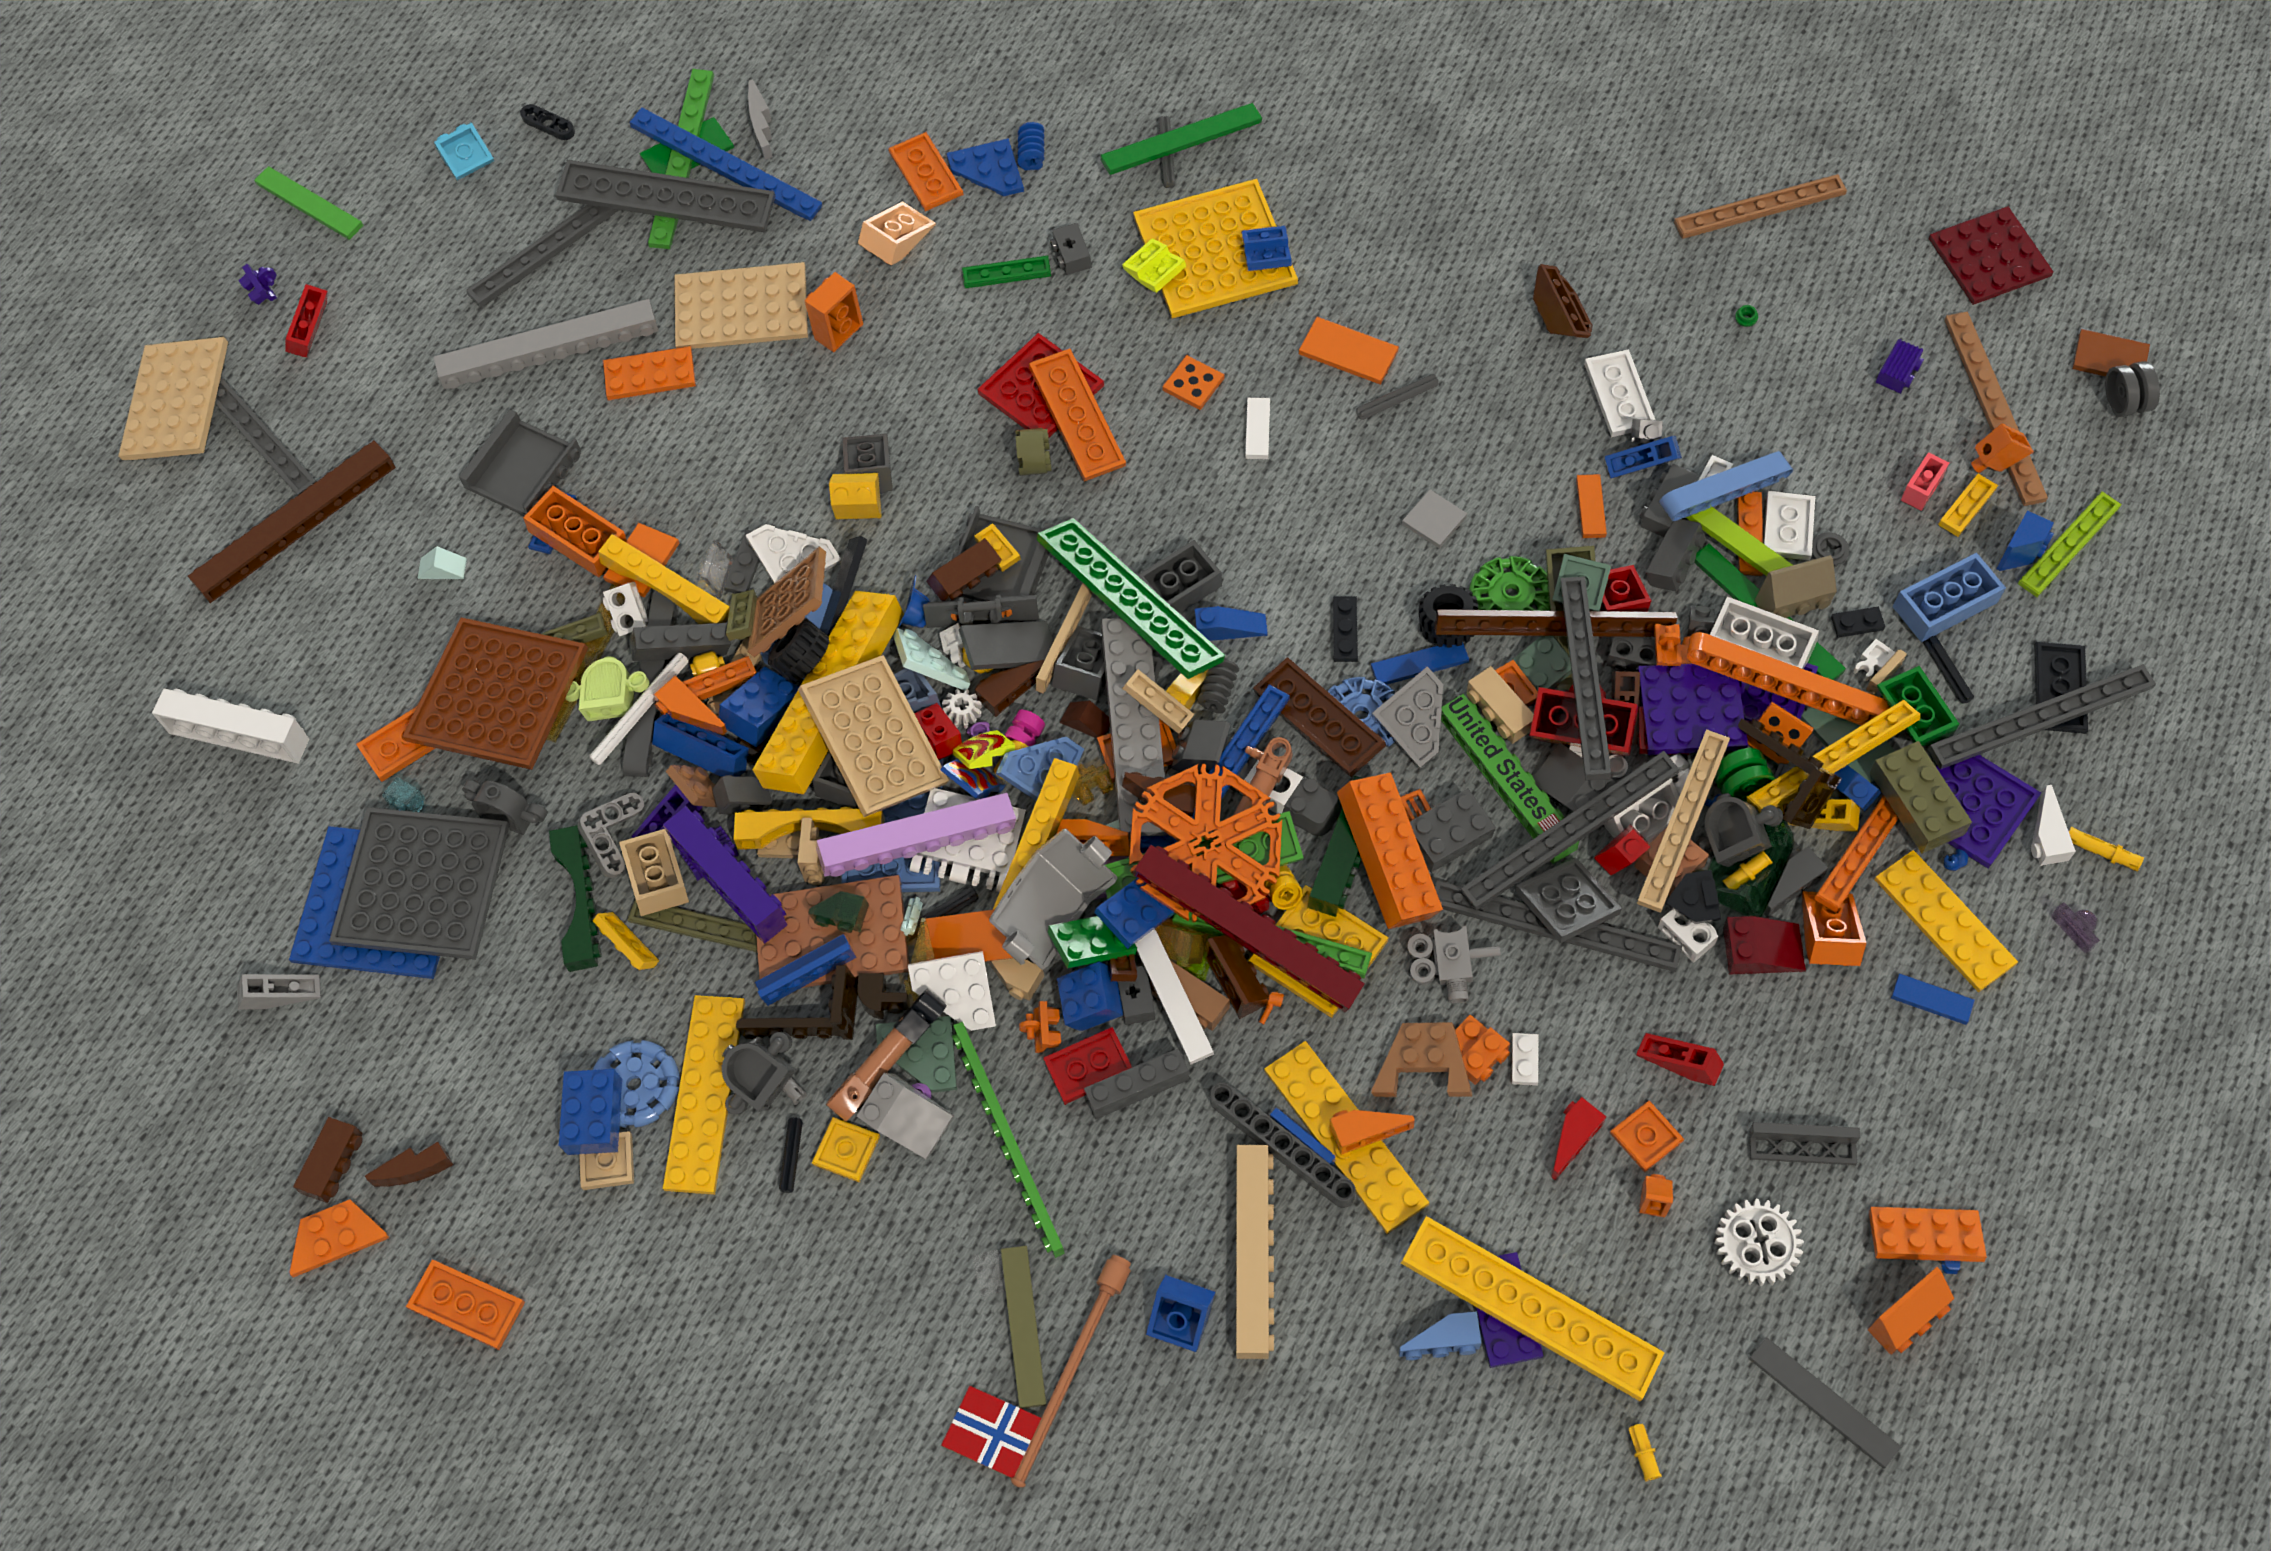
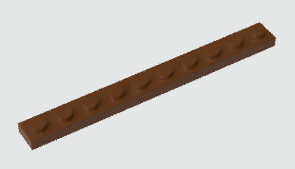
(1547, 623)

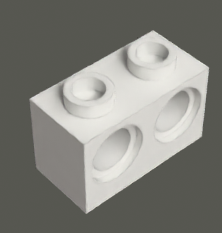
(633, 606)
(1684, 934)

